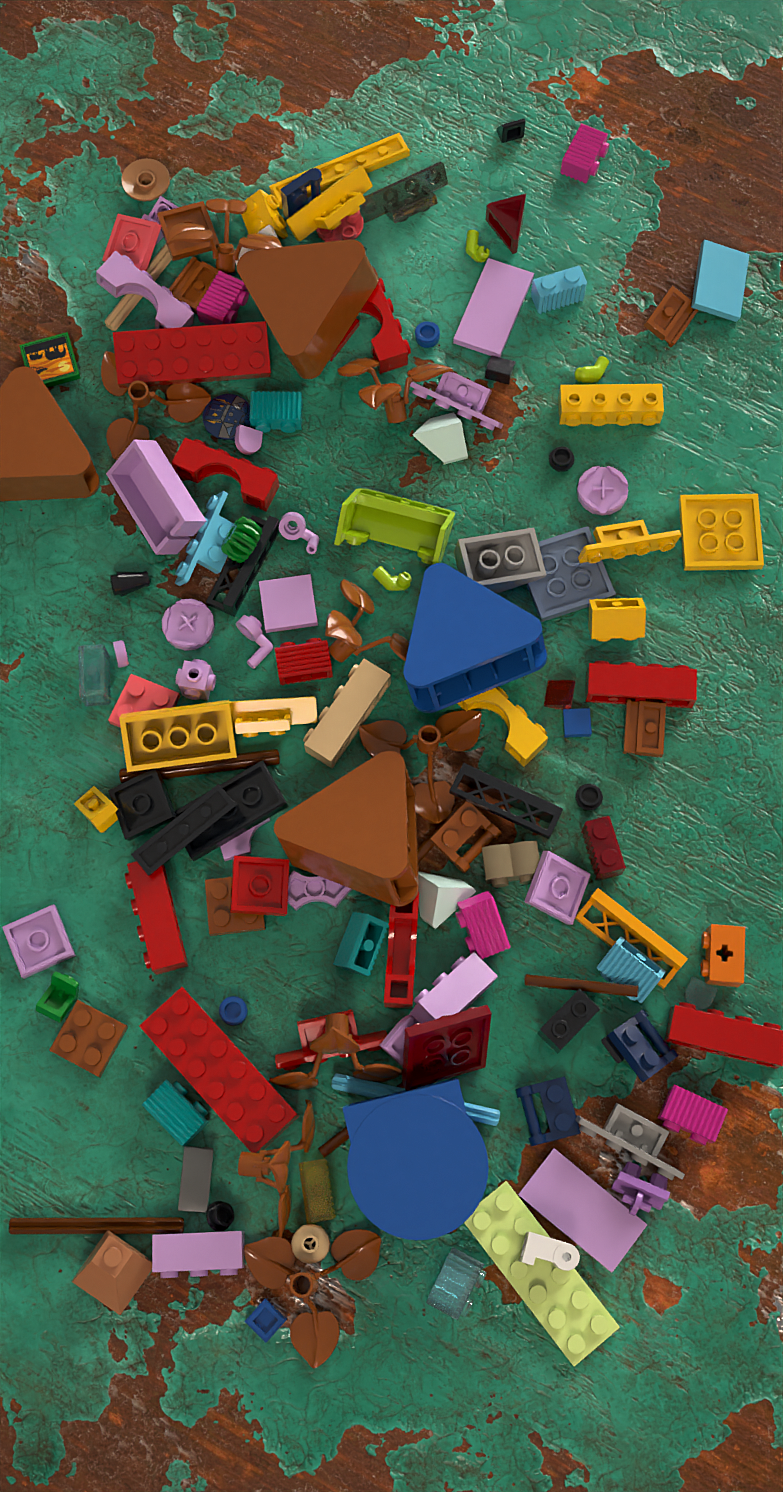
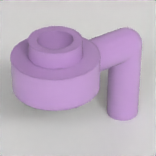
(294, 533)
(252, 630)

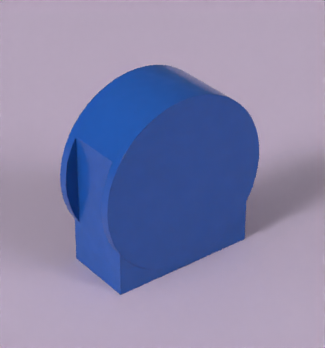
(416, 1160)

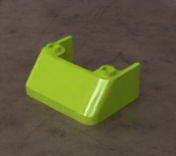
(395, 522)

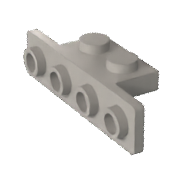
(635, 1134)

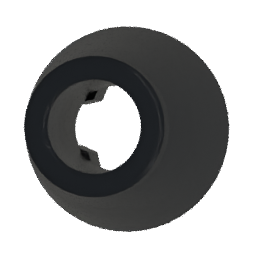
(128, 582)

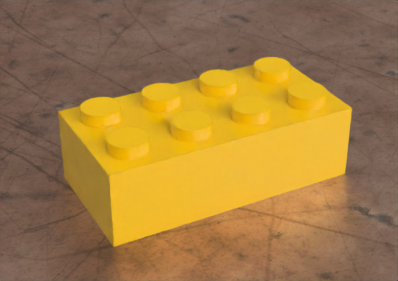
(178, 735)

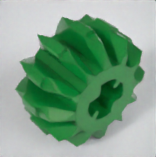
(241, 539)

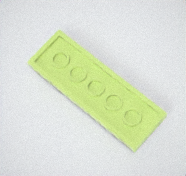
(553, 1295)

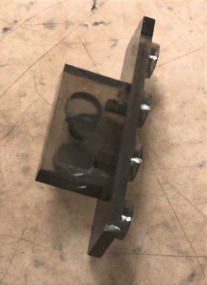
(405, 196)

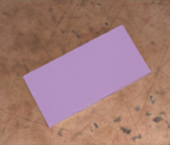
(493, 308)
(582, 1210)

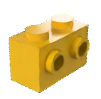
(617, 618)

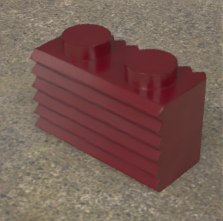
(603, 848)

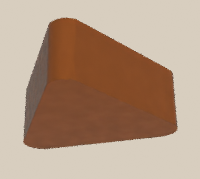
(309, 296)
(38, 445)
(359, 831)

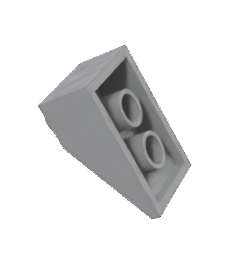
(501, 559)

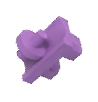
(638, 1192)

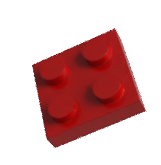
(259, 886)

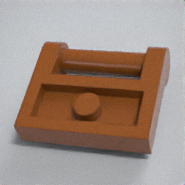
(458, 829)

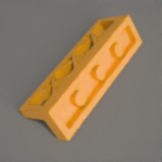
(632, 927)

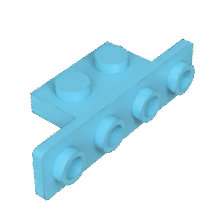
(207, 544)

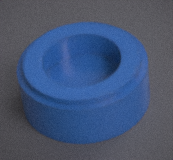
(427, 334)
(233, 1011)

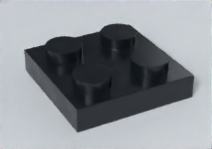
(142, 804)

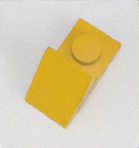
(97, 809)

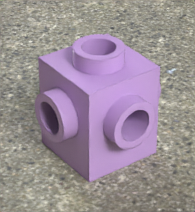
(196, 687)

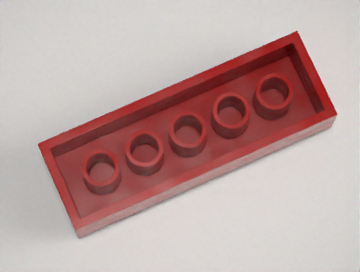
(192, 354)
(219, 1071)

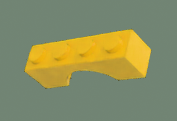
(524, 737)

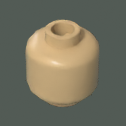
(319, 1236)

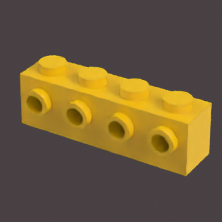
(611, 404)

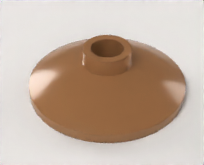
(145, 172)

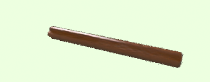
(243, 761)
(116, 1225)

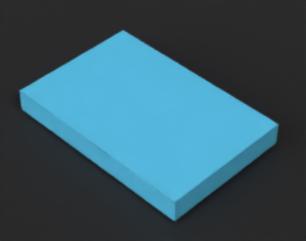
(720, 280)

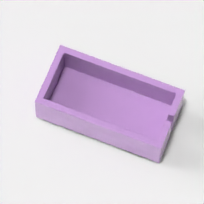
(155, 497)

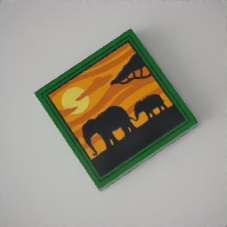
(52, 359)

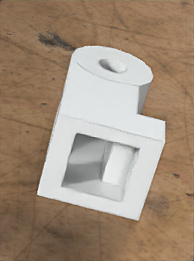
(560, 1253)

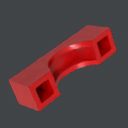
(388, 344)
(197, 461)
(401, 955)

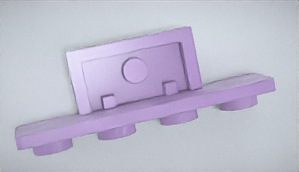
(461, 394)

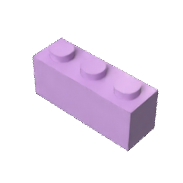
(454, 991)
(198, 1253)

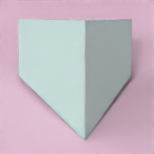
(444, 438)
(440, 897)

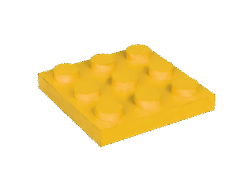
(721, 532)

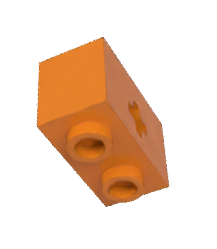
(732, 943)

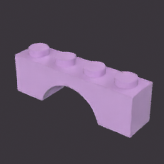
(121, 278)

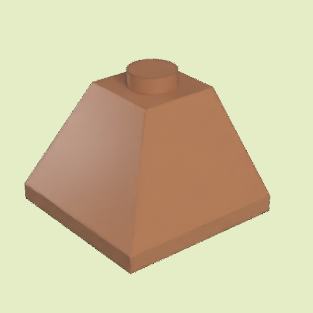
(113, 1272)

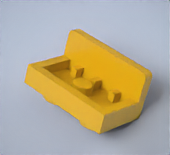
(263, 211)

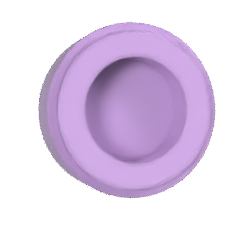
(120, 653)

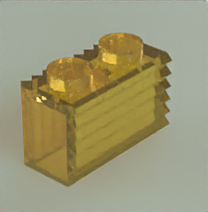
(317, 1191)

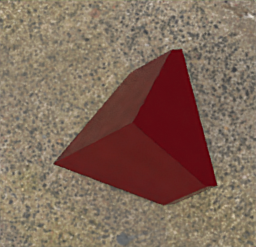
(507, 219)

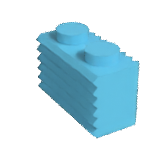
(558, 289)
(630, 966)

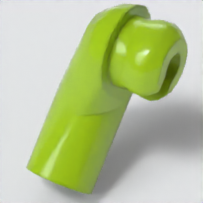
(473, 249)
(592, 374)
(392, 583)

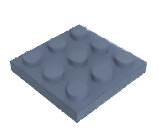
(567, 581)

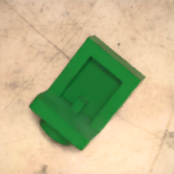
(58, 997)

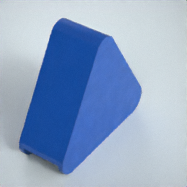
(467, 641)

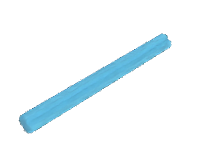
(375, 1089)

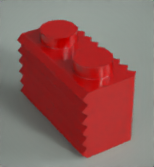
(303, 661)

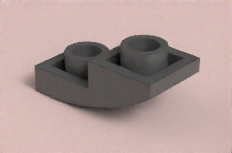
(195, 1179)

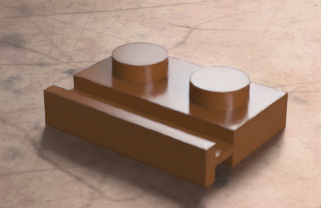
(193, 282)
(671, 316)
(644, 728)

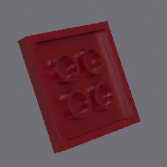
(446, 1047)

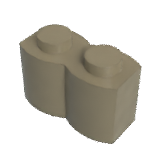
(510, 863)

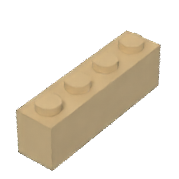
(348, 711)

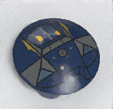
(225, 414)

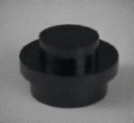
(561, 459)
(589, 797)
(219, 1215)

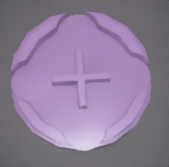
(602, 490)
(188, 624)

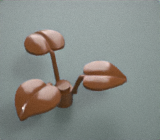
(225, 254)
(389, 393)
(184, 401)
(348, 639)
(459, 731)
(336, 1041)
(258, 1165)
(271, 1262)

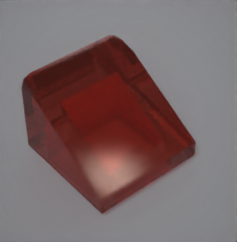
(559, 694)

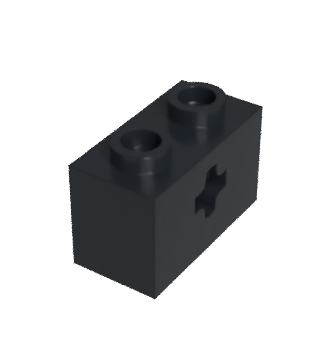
(568, 1021)

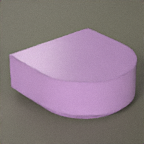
(248, 439)

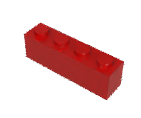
(641, 683)
(158, 919)
(725, 1036)

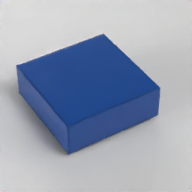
(577, 722)
(265, 1320)

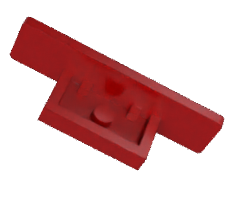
(313, 1029)

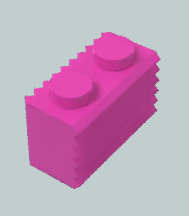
(584, 152)
(222, 300)
(482, 924)
(692, 1114)

